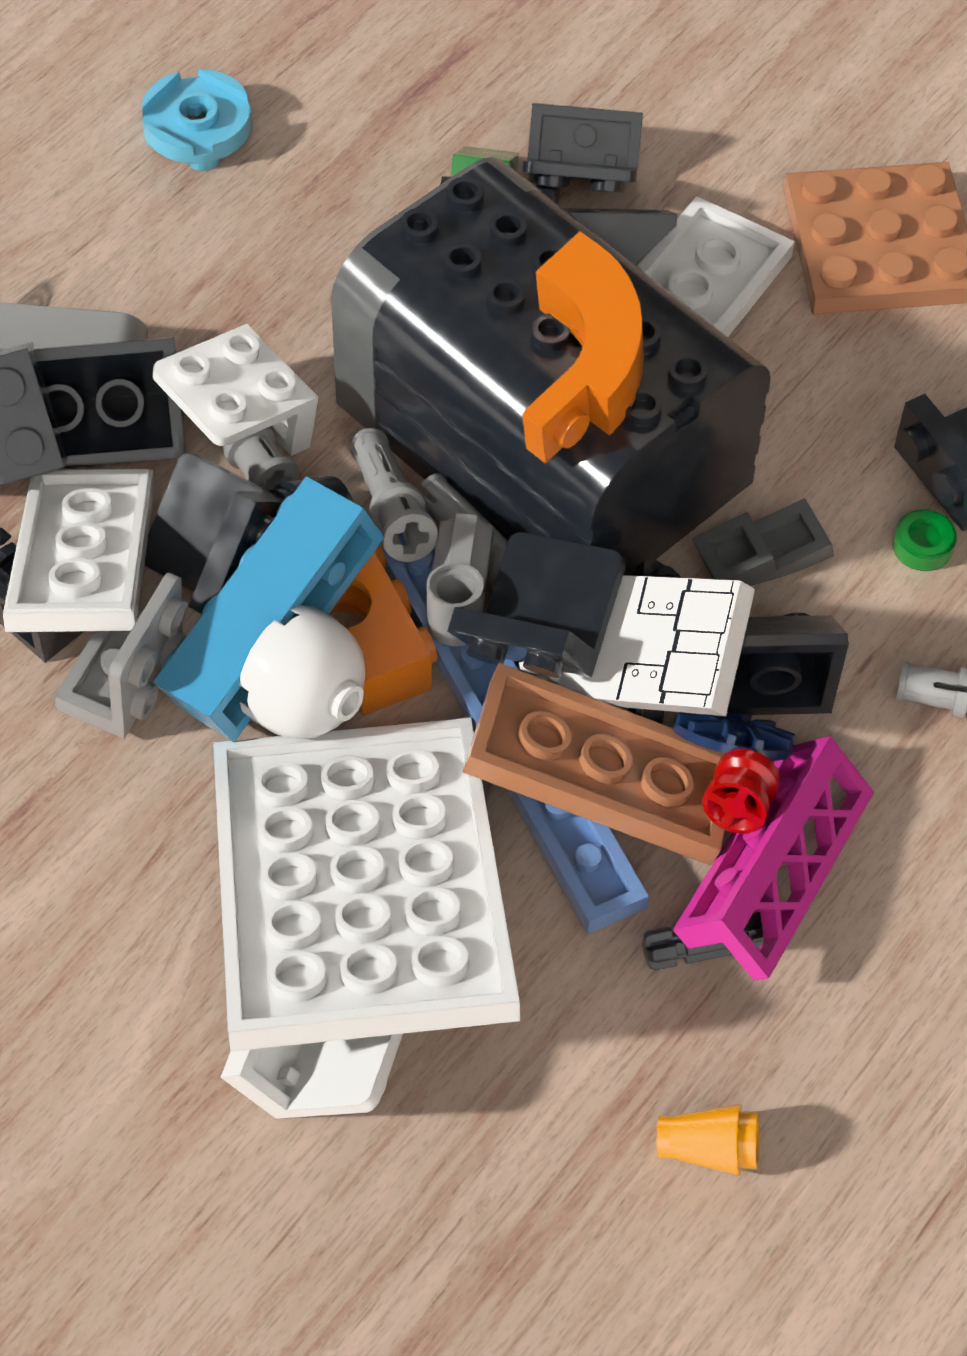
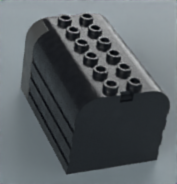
(451, 347)

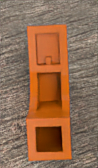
(601, 308)

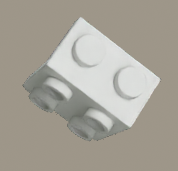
(239, 388)
(314, 1076)

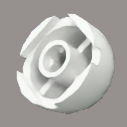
(303, 675)

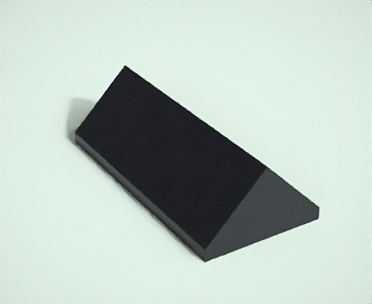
(111, 403)

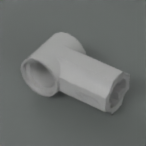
(458, 573)

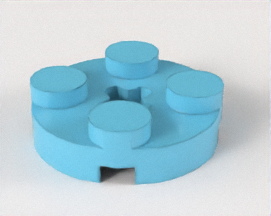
(203, 140)

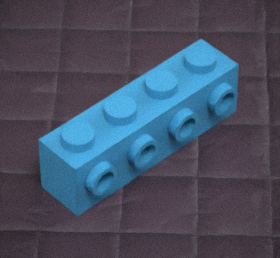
(299, 560)

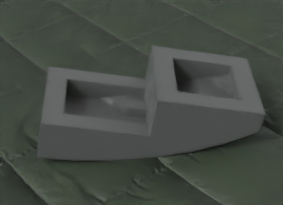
(764, 548)

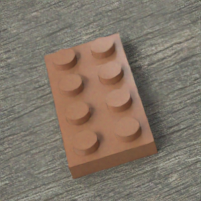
(595, 762)

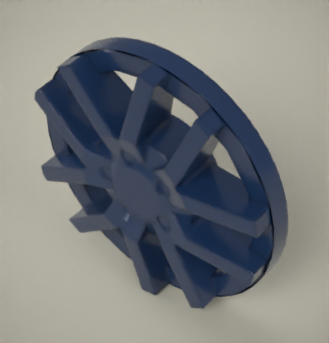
(735, 732)

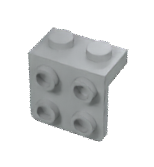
(117, 668)

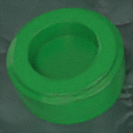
(924, 540)

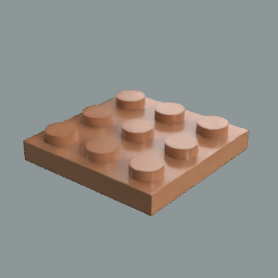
(879, 237)

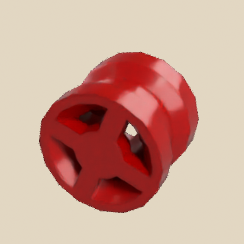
(741, 791)

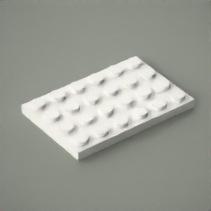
(358, 887)

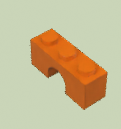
(393, 649)

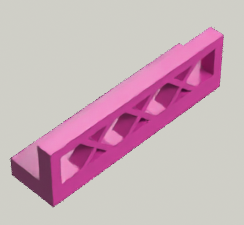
(746, 868)

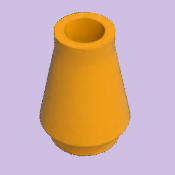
(712, 1138)

